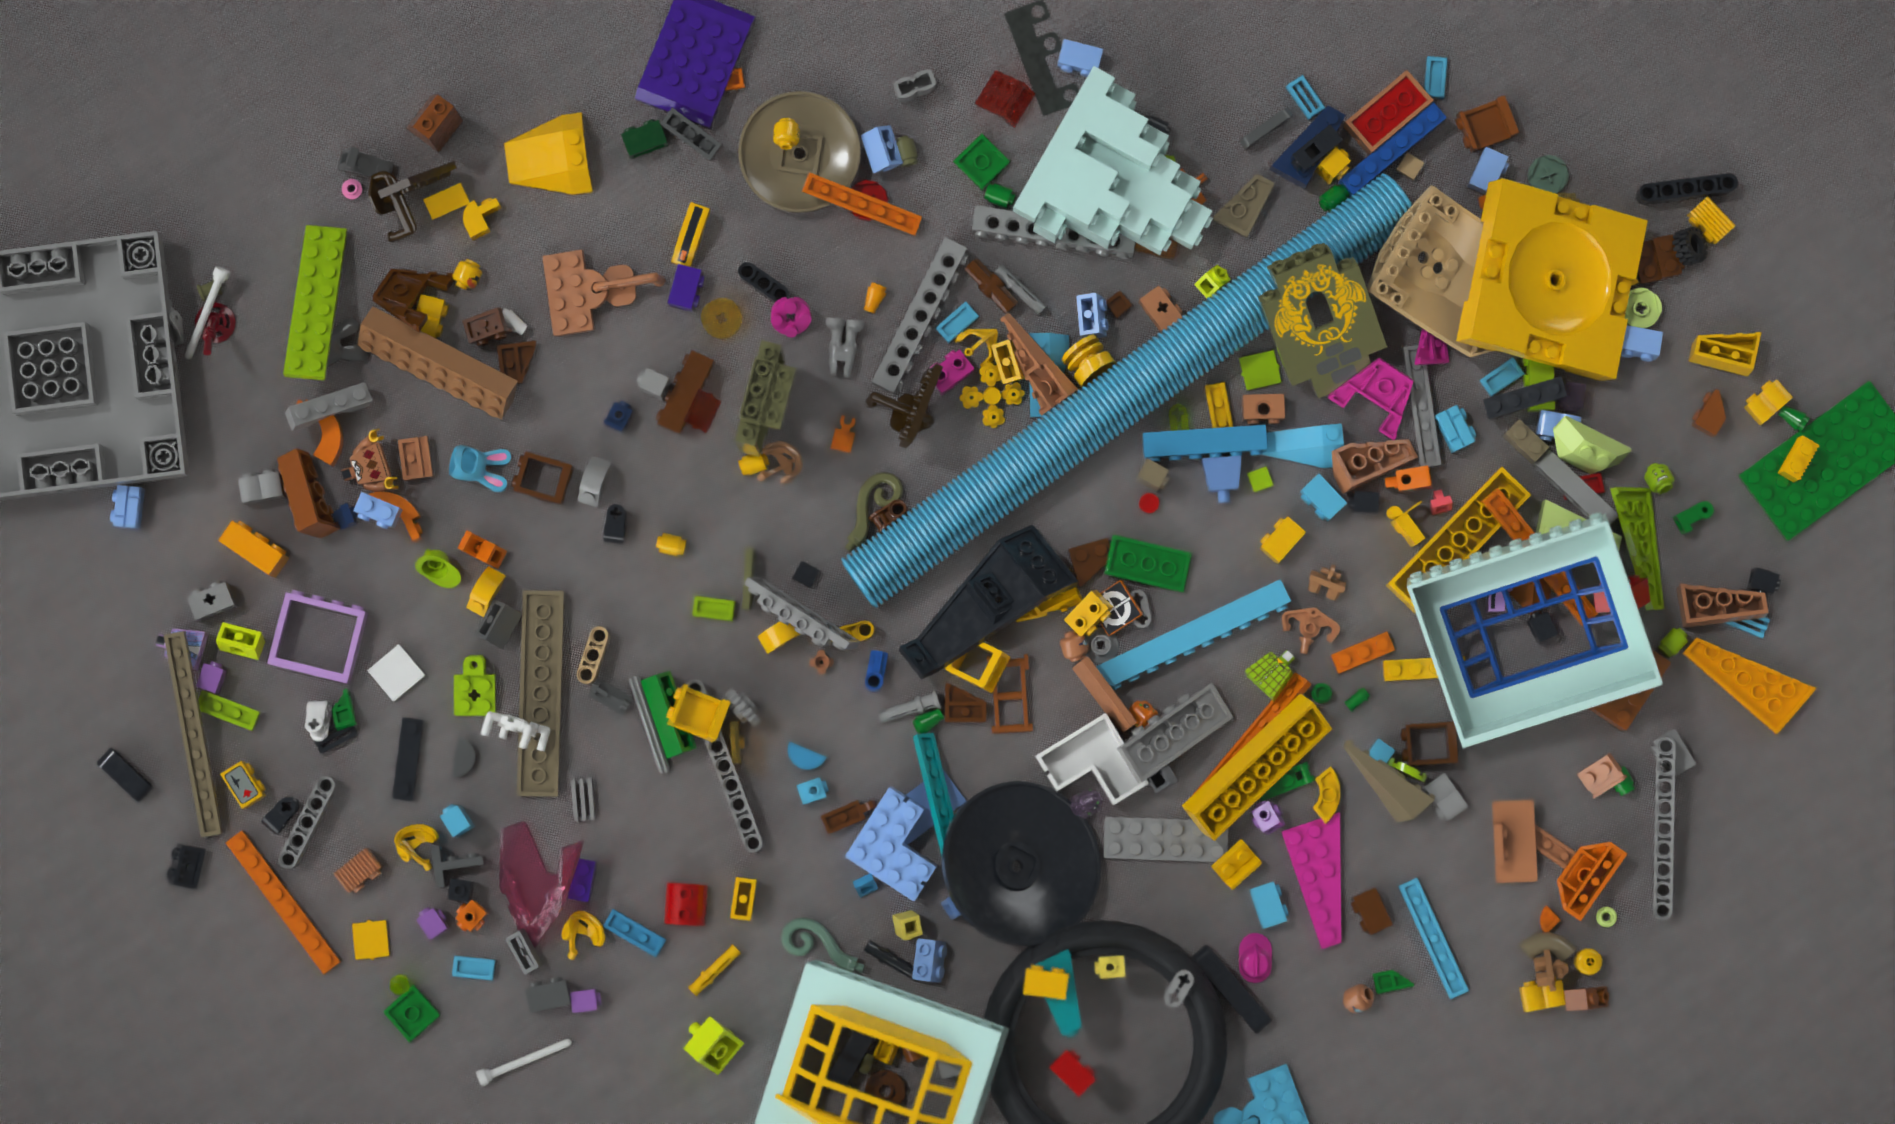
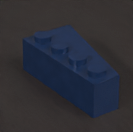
(1283, 166)

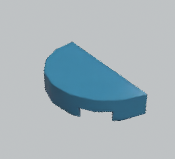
(804, 757)

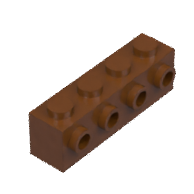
(692, 377)

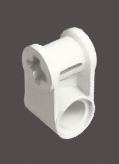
(318, 719)

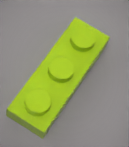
(228, 710)

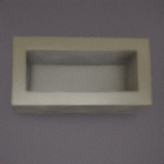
(1525, 441)
(1153, 475)

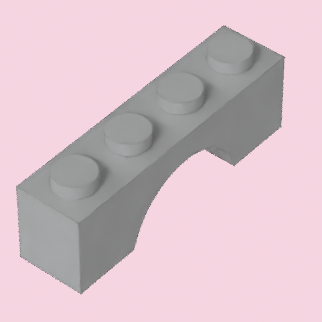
(337, 402)

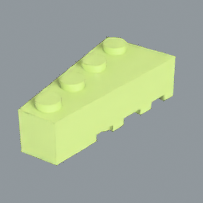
(1554, 515)

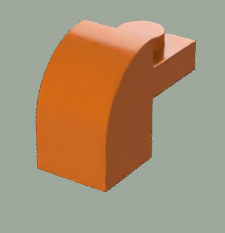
(482, 549)

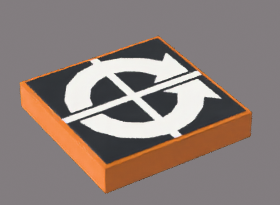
(1124, 608)

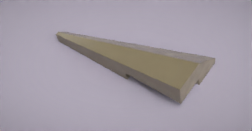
(1398, 795)

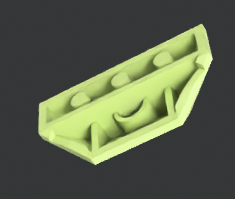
(1587, 447)

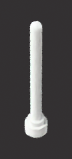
(220, 275)
(487, 1075)

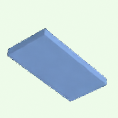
(925, 820)

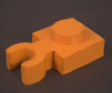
(842, 437)

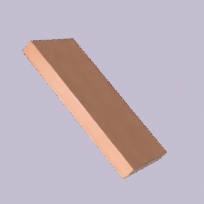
(1104, 694)

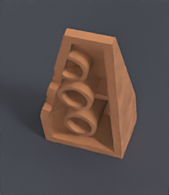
(1364, 462)

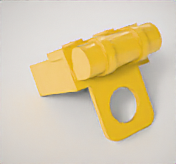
(1404, 524)

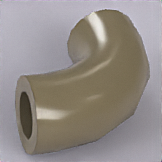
(1543, 941)

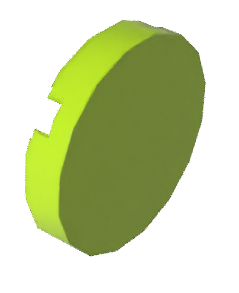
(1408, 770)

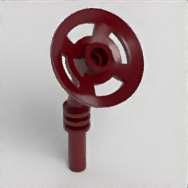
(214, 325)

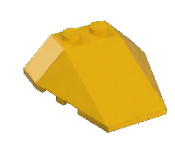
(551, 157)

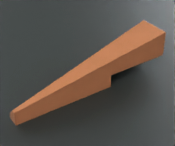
(1047, 380)

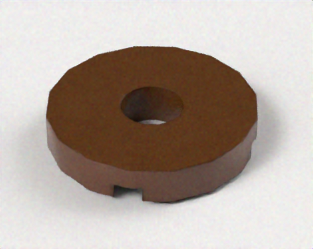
(889, 1078)

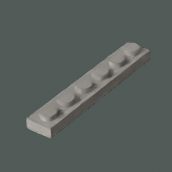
(1422, 410)

